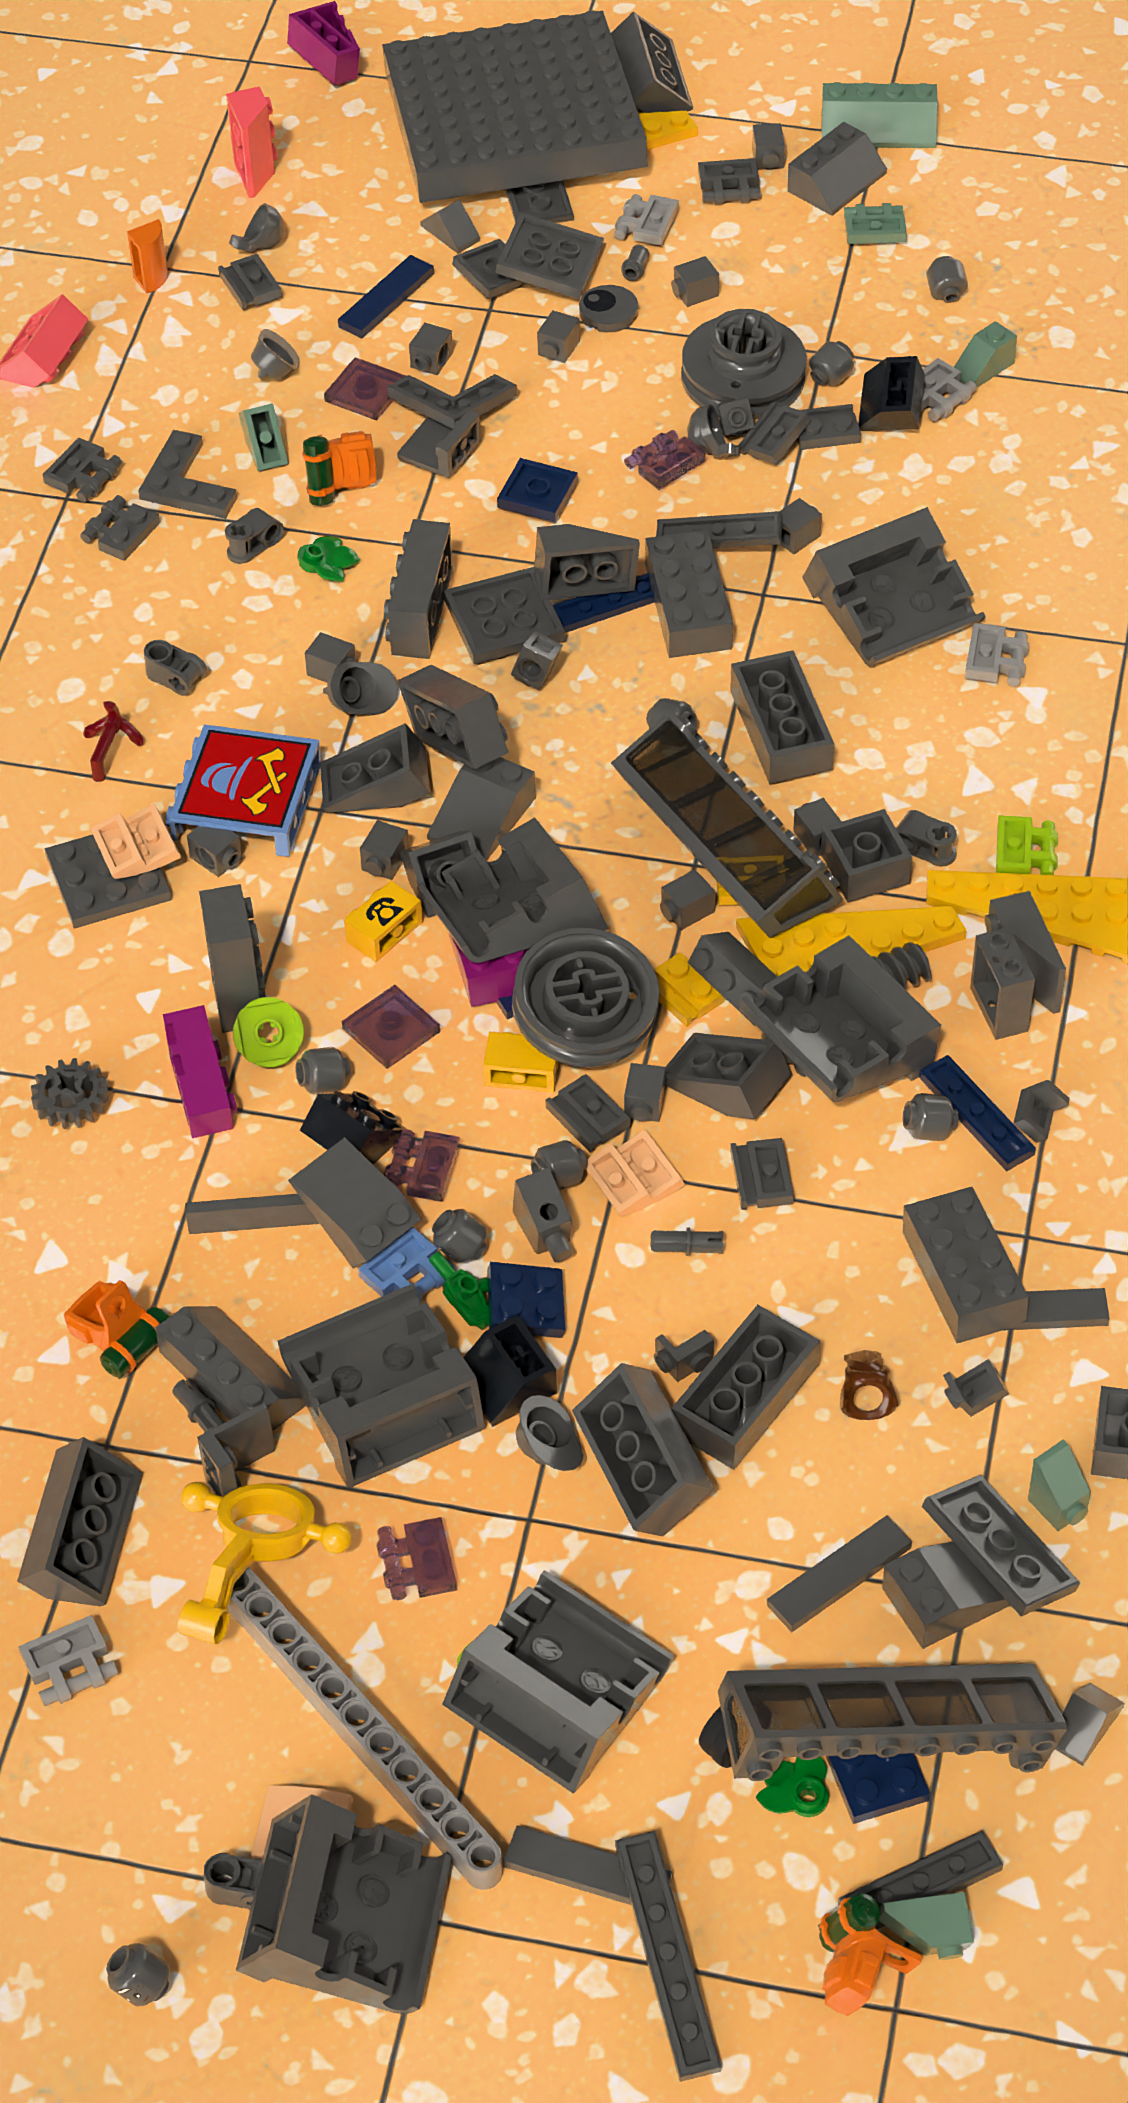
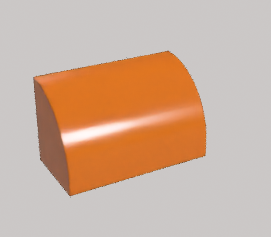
(148, 255)

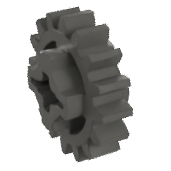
(69, 1093)

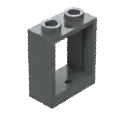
(1003, 979)

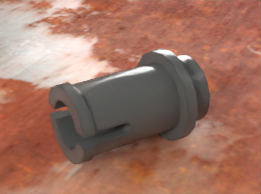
(634, 266)

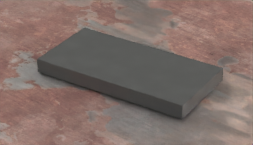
(543, 201)
(1000, 1545)

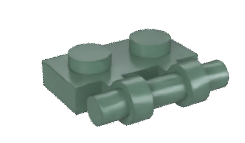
(875, 224)

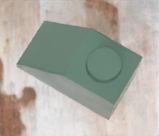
(987, 354)
(263, 437)
(1059, 1487)
(931, 1924)

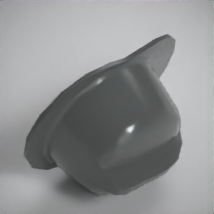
(273, 355)
(362, 688)
(548, 1434)

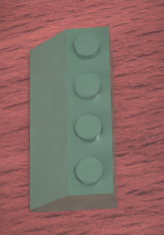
(888, 113)

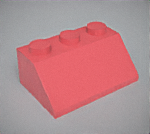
(251, 137)
(43, 344)

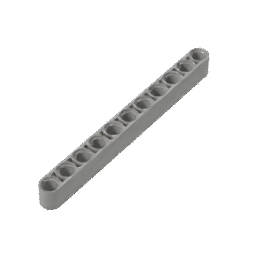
(369, 1736)

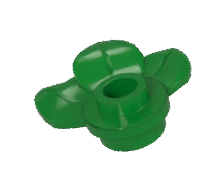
(327, 558)
(793, 1782)

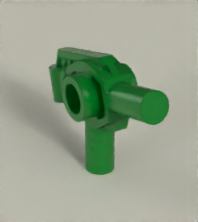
(463, 1292)

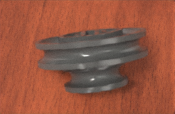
(743, 357)
(576, 998)

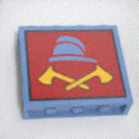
(246, 784)

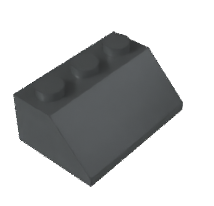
(835, 169)

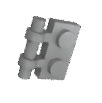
(654, 219)
(943, 378)
(985, 654)
(65, 1650)

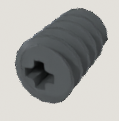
(906, 964)

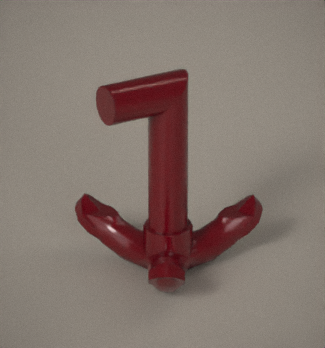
(110, 725)

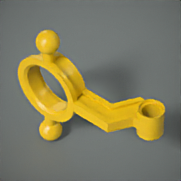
(210, 1617)

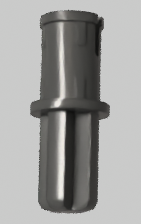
(686, 1241)
(199, 1407)

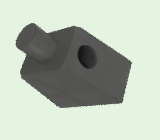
(543, 1214)

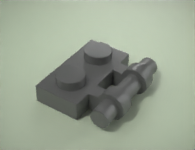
(729, 174)
(76, 463)
(127, 532)

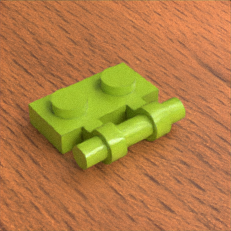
(1014, 845)

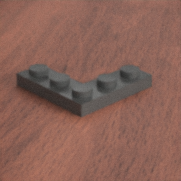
(447, 408)
(167, 484)

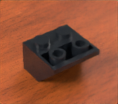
(892, 395)
(356, 1119)
(509, 1369)

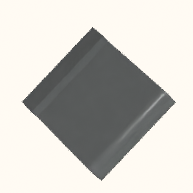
(892, 587)
(515, 899)
(846, 1022)
(383, 1384)
(556, 1680)
(344, 1908)

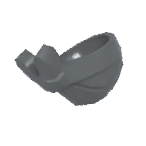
(262, 232)
(707, 434)

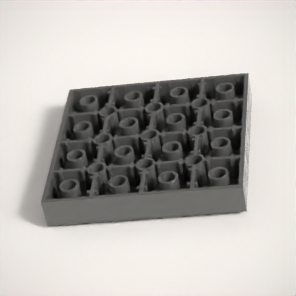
(513, 106)

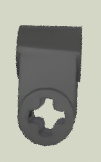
(252, 535)
(171, 666)
(926, 835)
(240, 1888)

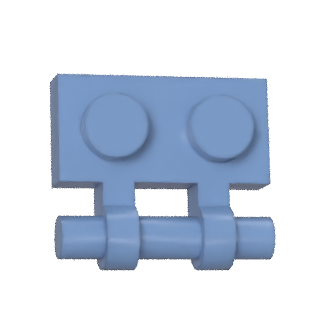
(401, 1261)

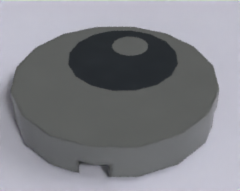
(608, 308)

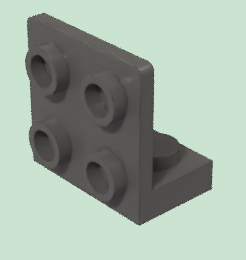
(440, 447)
(234, 1446)

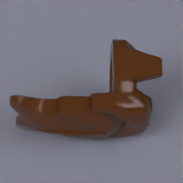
(867, 1369)

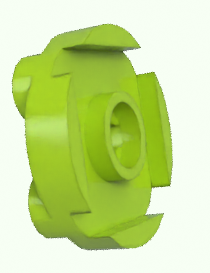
(284, 1044)

